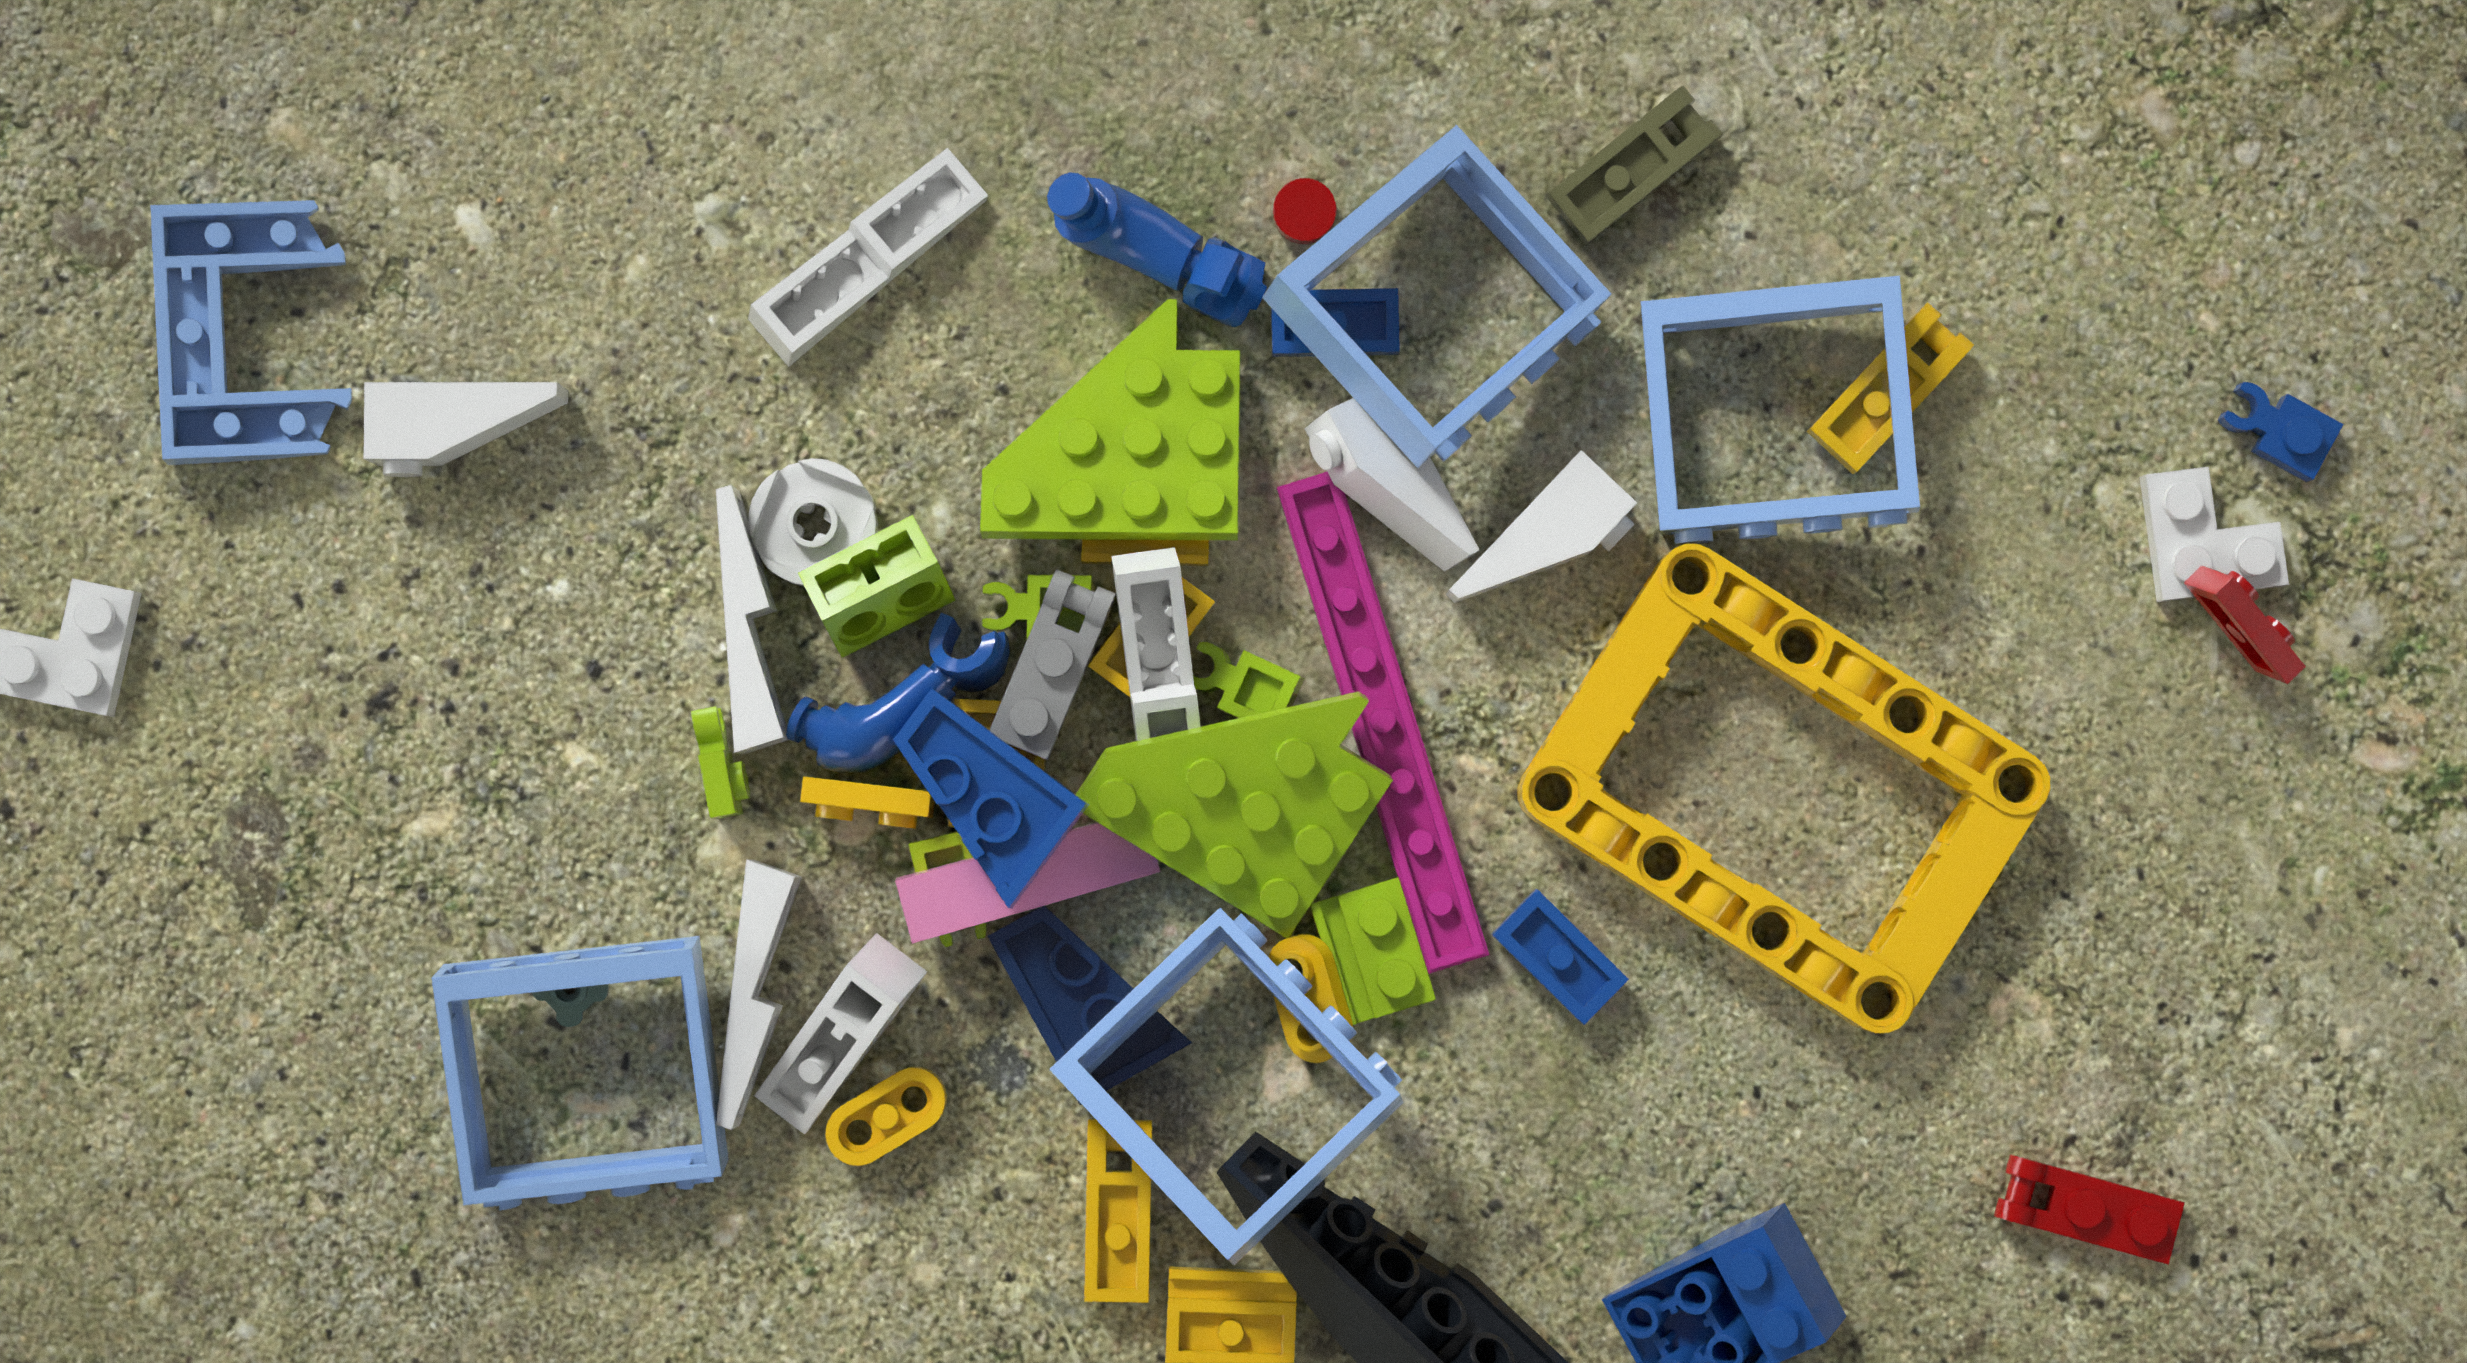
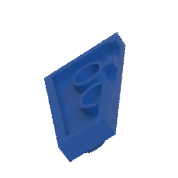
(990, 792)

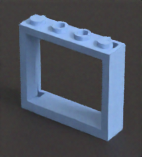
(1517, 228)
(1771, 306)
(1290, 989)
(571, 1178)

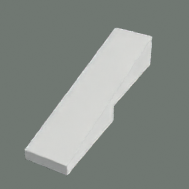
(866, 256)
(746, 595)
(1156, 642)
(752, 1019)

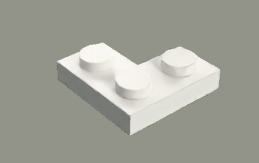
(2186, 536)
(87, 660)

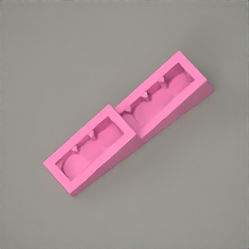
(964, 896)

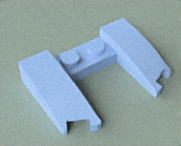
(189, 256)

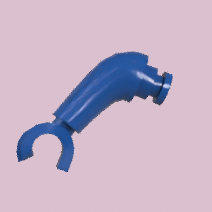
(1146, 238)
(863, 735)

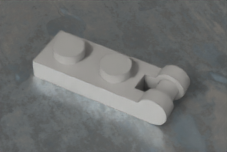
(1051, 667)

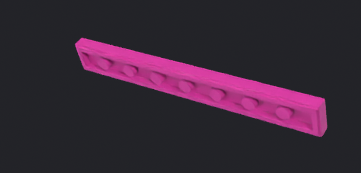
(1387, 727)

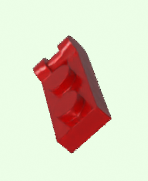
(2092, 1210)

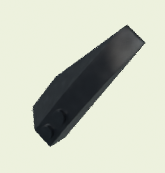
(1370, 1284)

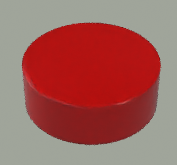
(1304, 211)

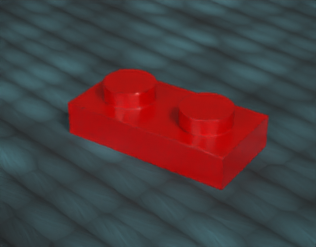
(2257, 637)

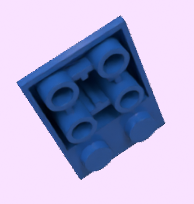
(1731, 1299)

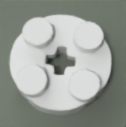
(798, 490)

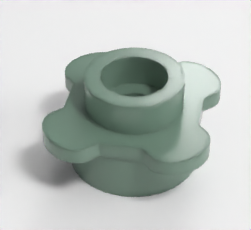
(569, 1007)

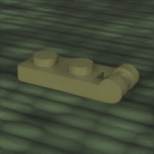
(1632, 166)

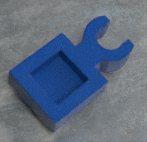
(2289, 434)

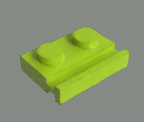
(1374, 950)

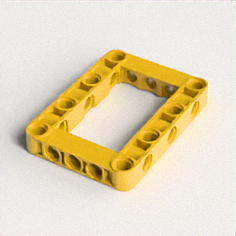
(1850, 684)

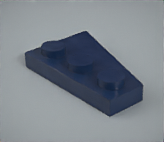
(1072, 991)

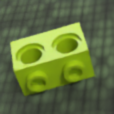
(877, 586)

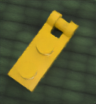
(1862, 414)
(1116, 1223)

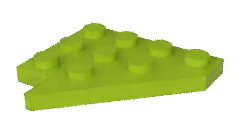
(1128, 449)
(1245, 803)

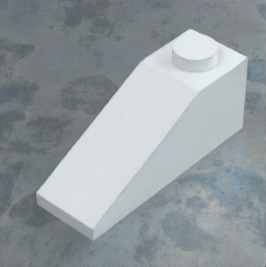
(439, 421)
(1389, 485)
(1559, 526)
(840, 1032)

